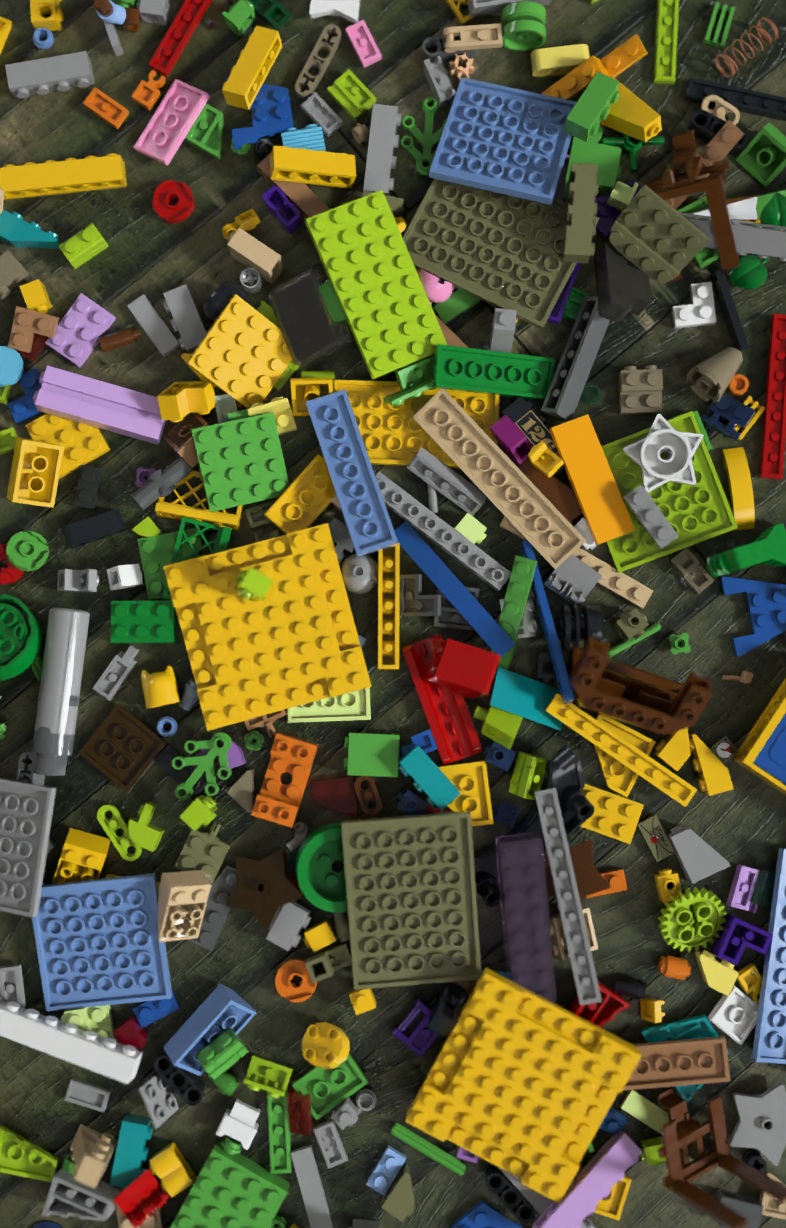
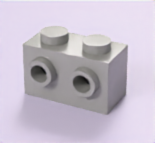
(288, 925)

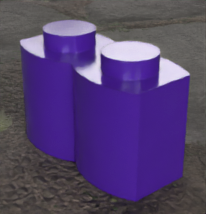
(280, 208)

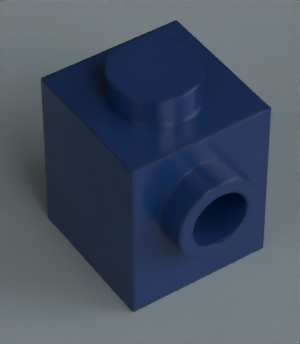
(499, 755)
(411, 803)

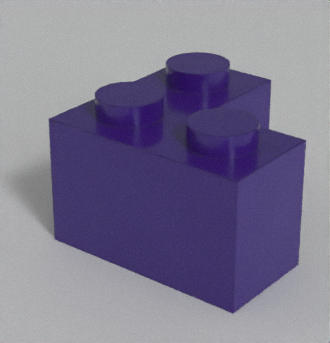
(736, 936)

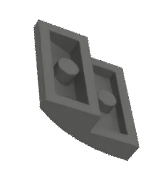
(450, 615)

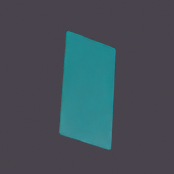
(524, 697)

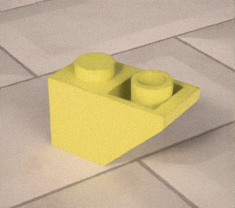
(716, 974)

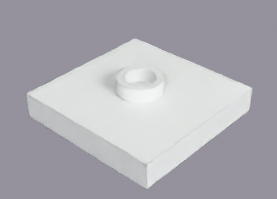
(735, 1015)

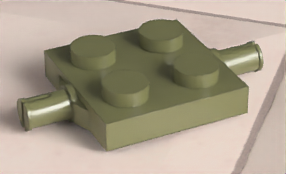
(203, 852)

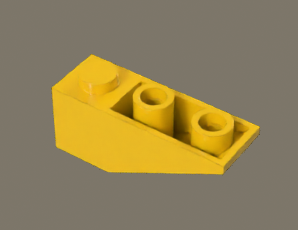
(712, 772)

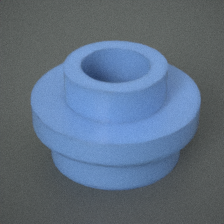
(41, 33)
(160, 726)

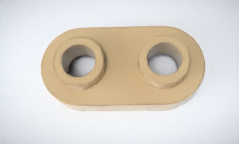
(721, 108)

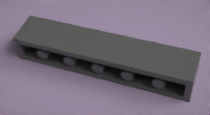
(576, 362)

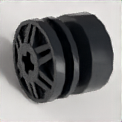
(578, 626)

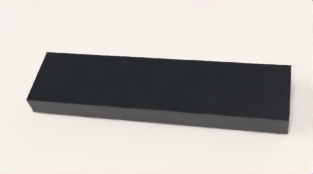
(729, 311)

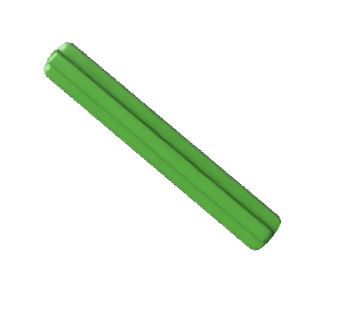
(428, 1149)

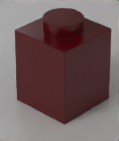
(131, 1033)

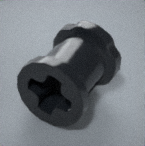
(755, 1161)

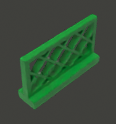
(221, 543)

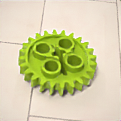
(678, 919)

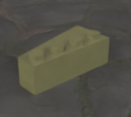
(580, 213)

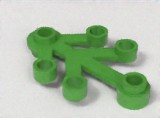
(427, 140)
(204, 763)

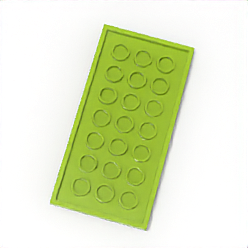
(376, 283)

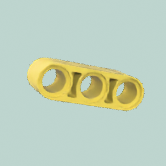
(558, 59)

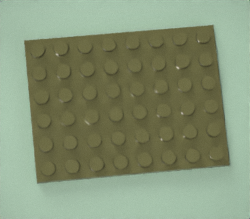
(493, 247)
(411, 900)

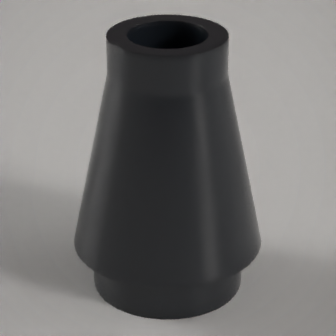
(631, 987)

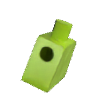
(499, 725)

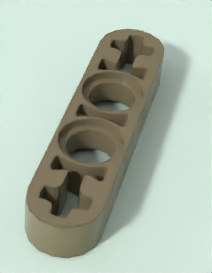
(316, 61)

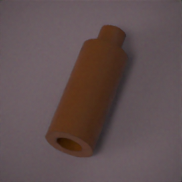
(119, 339)

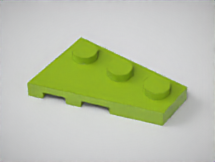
(25, 1158)

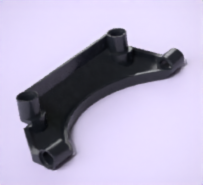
(565, 774)

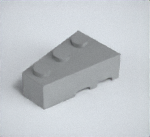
(76, 1199)

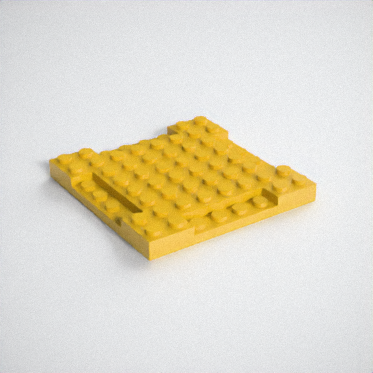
(271, 651)
(523, 1084)

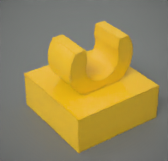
(651, 1009)

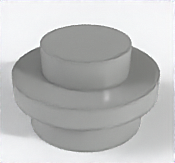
(366, 1099)

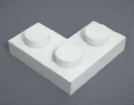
(701, 309)

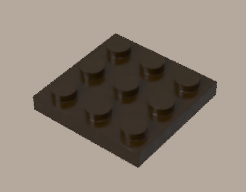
(122, 747)

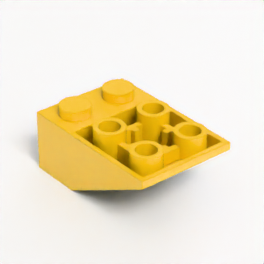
(81, 857)

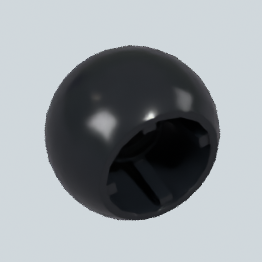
(219, 300)

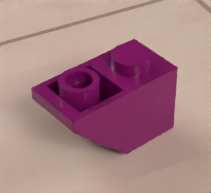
(511, 439)

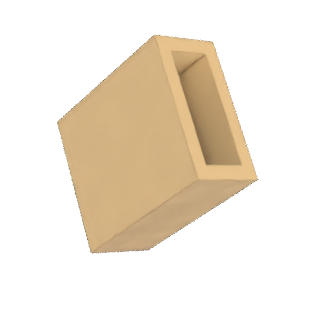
(255, 255)

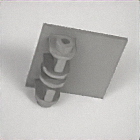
(573, 580)
(158, 1099)

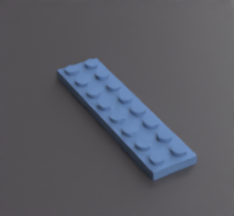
(351, 473)

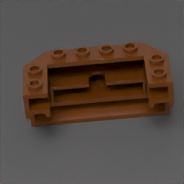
(632, 693)

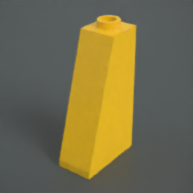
(633, 116)

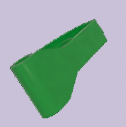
(766, 549)

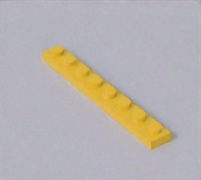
(621, 750)

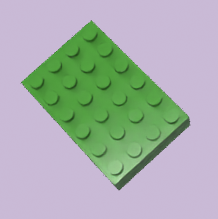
(231, 1194)

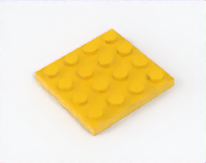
(242, 353)

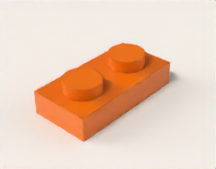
(106, 108)
(617, 881)

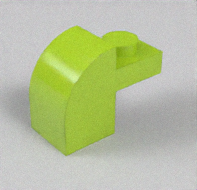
(142, 831)

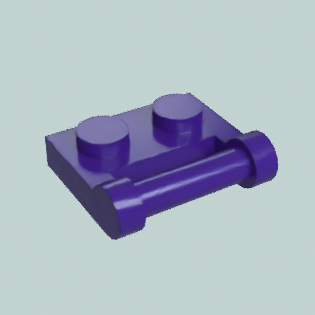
(421, 1036)

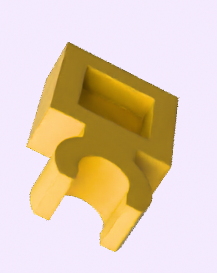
(750, 981)

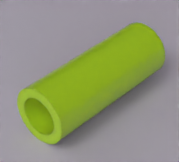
(318, 374)

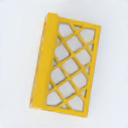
(176, 511)

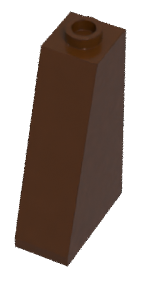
(555, 491)

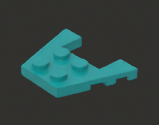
(679, 1030)

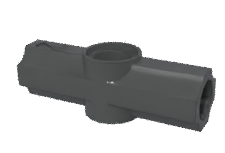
(161, 483)

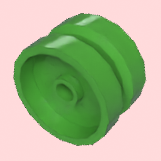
(523, 26)

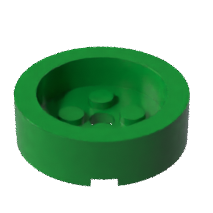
(18, 637)
(314, 872)

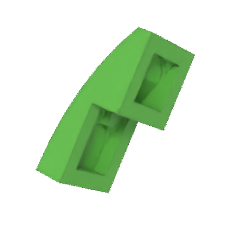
(455, 305)

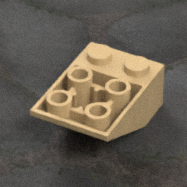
(181, 904)

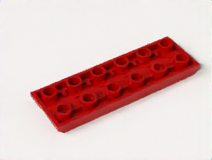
(443, 708)

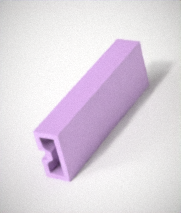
(99, 404)

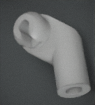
(301, 833)

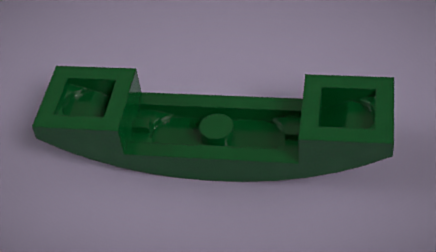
(271, 12)

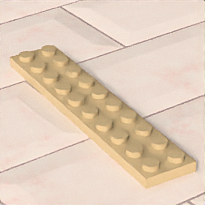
(499, 478)

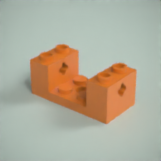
(281, 801)

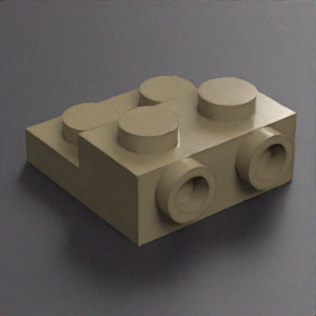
(640, 390)

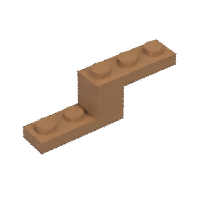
(713, 152)

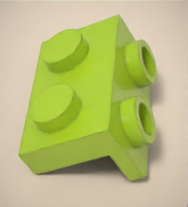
(268, 1076)

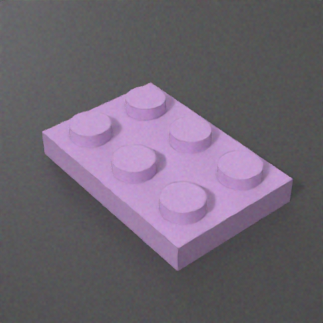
(80, 330)

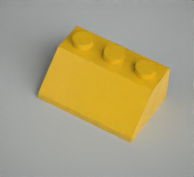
(35, 472)

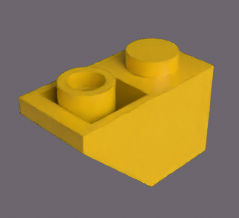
(674, 749)

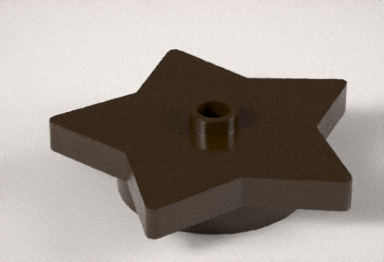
(278, 887)

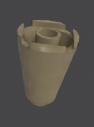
(714, 374)

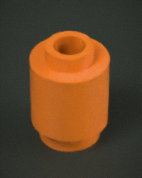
(674, 967)

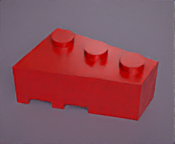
(600, 1012)

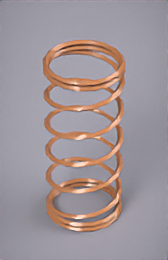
(764, 33)

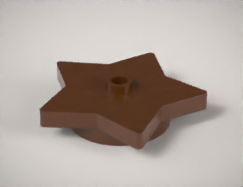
(586, 875)

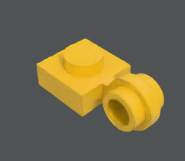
(246, 221)

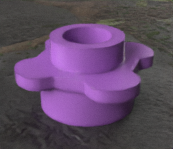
(141, 473)

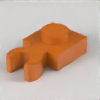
(147, 92)

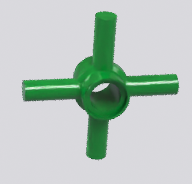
(631, 148)

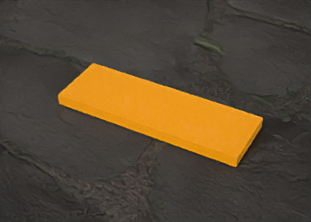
(592, 479)

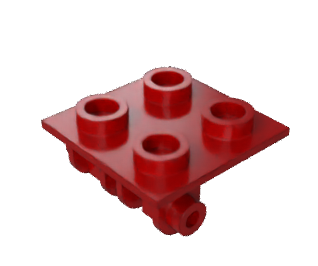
(141, 1198)

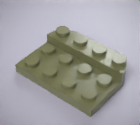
(656, 236)

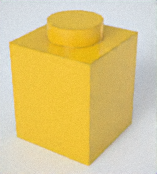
(36, 296)
(319, 935)
(362, 1000)

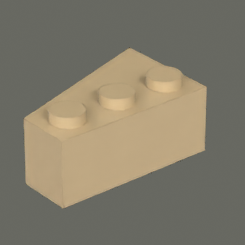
(91, 1154)

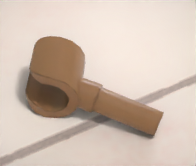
(746, 677)

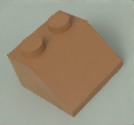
(181, 437)

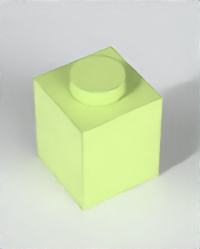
(471, 529)

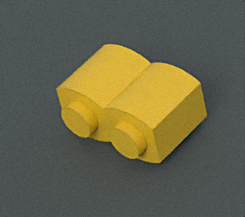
(172, 1169)

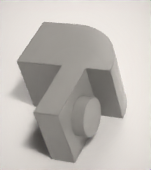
(77, 580)

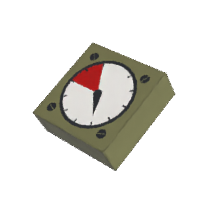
(723, 749)

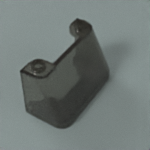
(306, 320)

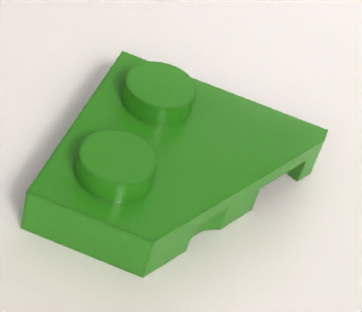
(207, 131)

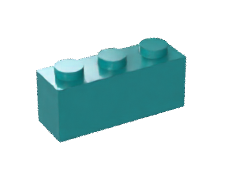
(428, 778)
(131, 1150)

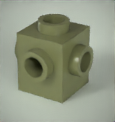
(631, 625)

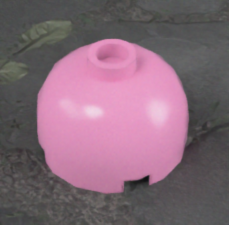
(435, 288)

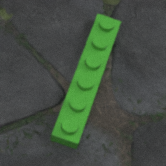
(515, 603)

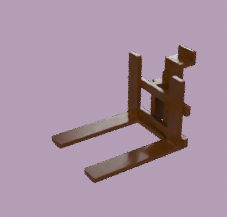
(685, 156)
(684, 1140)

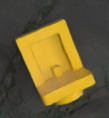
(544, 459)

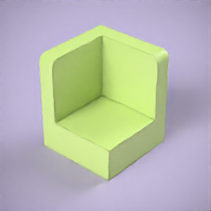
(621, 195)

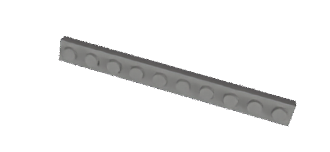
(568, 896)

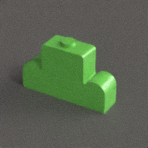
(592, 152)

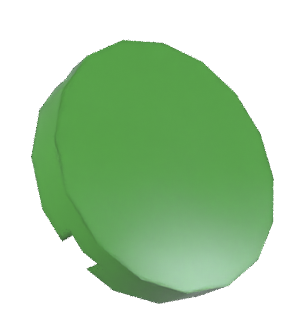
(27, 551)

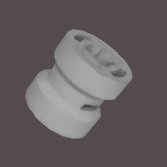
(248, 277)

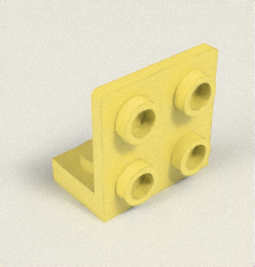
(282, 413)

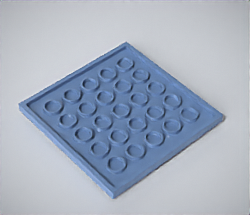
(504, 141)
(101, 943)

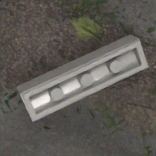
(447, 481)

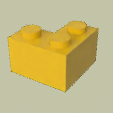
(186, 397)

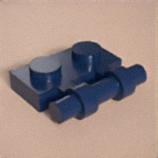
(731, 411)

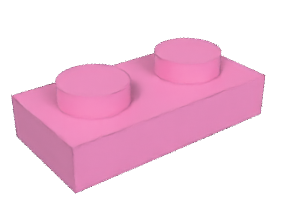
(363, 43)

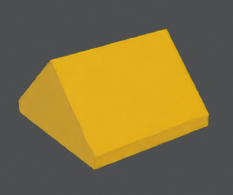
(308, 389)

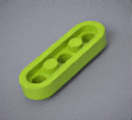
(111, 826)

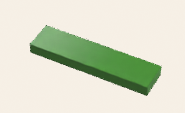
(279, 1134)

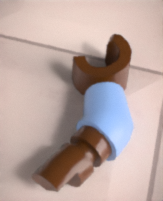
(117, 14)

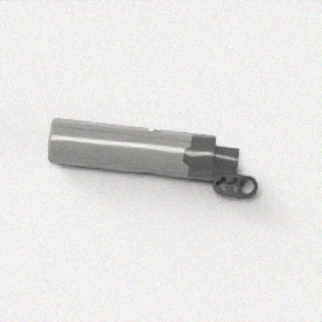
(57, 696)

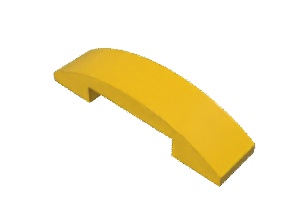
(740, 487)

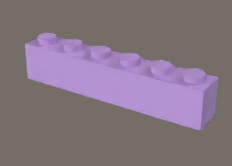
(591, 1184)

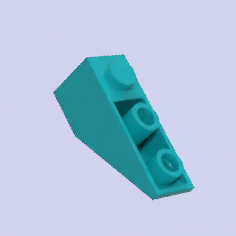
(24, 234)

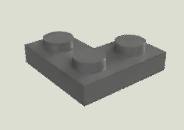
(413, 602)

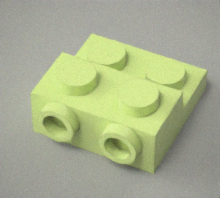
(93, 1019)

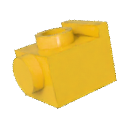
(662, 879)

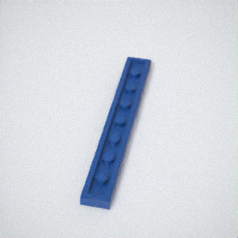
(453, 590)
(548, 628)

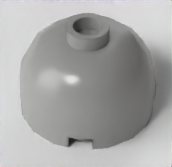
(359, 573)

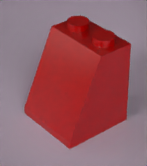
(463, 668)

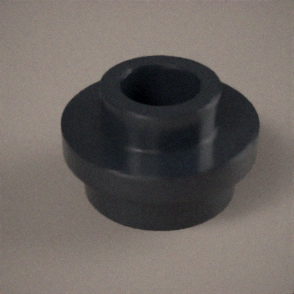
(258, 146)

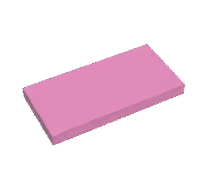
(171, 122)

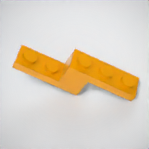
(610, 65)

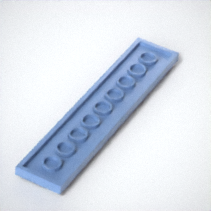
(771, 1017)

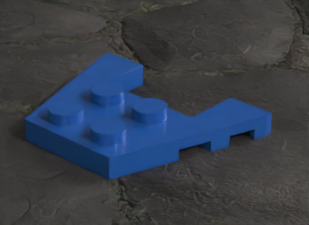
(269, 115)
(765, 607)
(484, 1216)

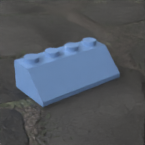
(212, 1018)

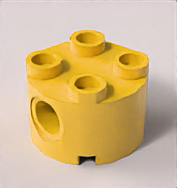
(325, 1045)

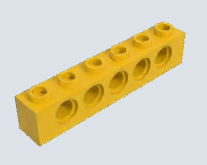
(388, 607)

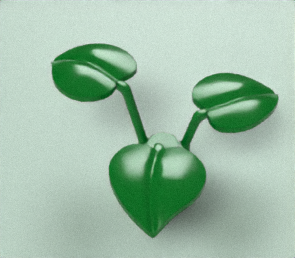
(751, 272)

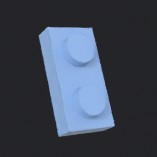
(386, 1170)

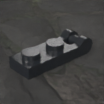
(165, 760)

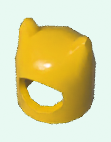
(160, 688)

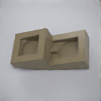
(692, 571)

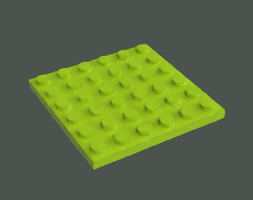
(692, 510)

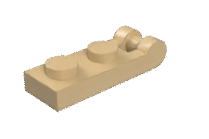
(473, 37)

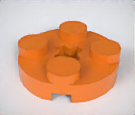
(289, 990)

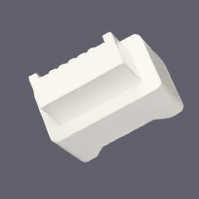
(240, 1123)

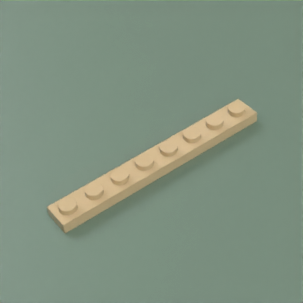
(612, 580)

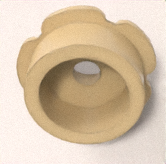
(360, 133)

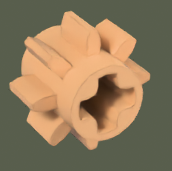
(464, 69)

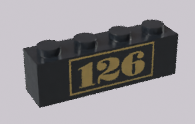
(531, 425)

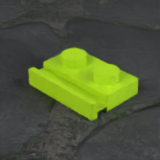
(351, 95)

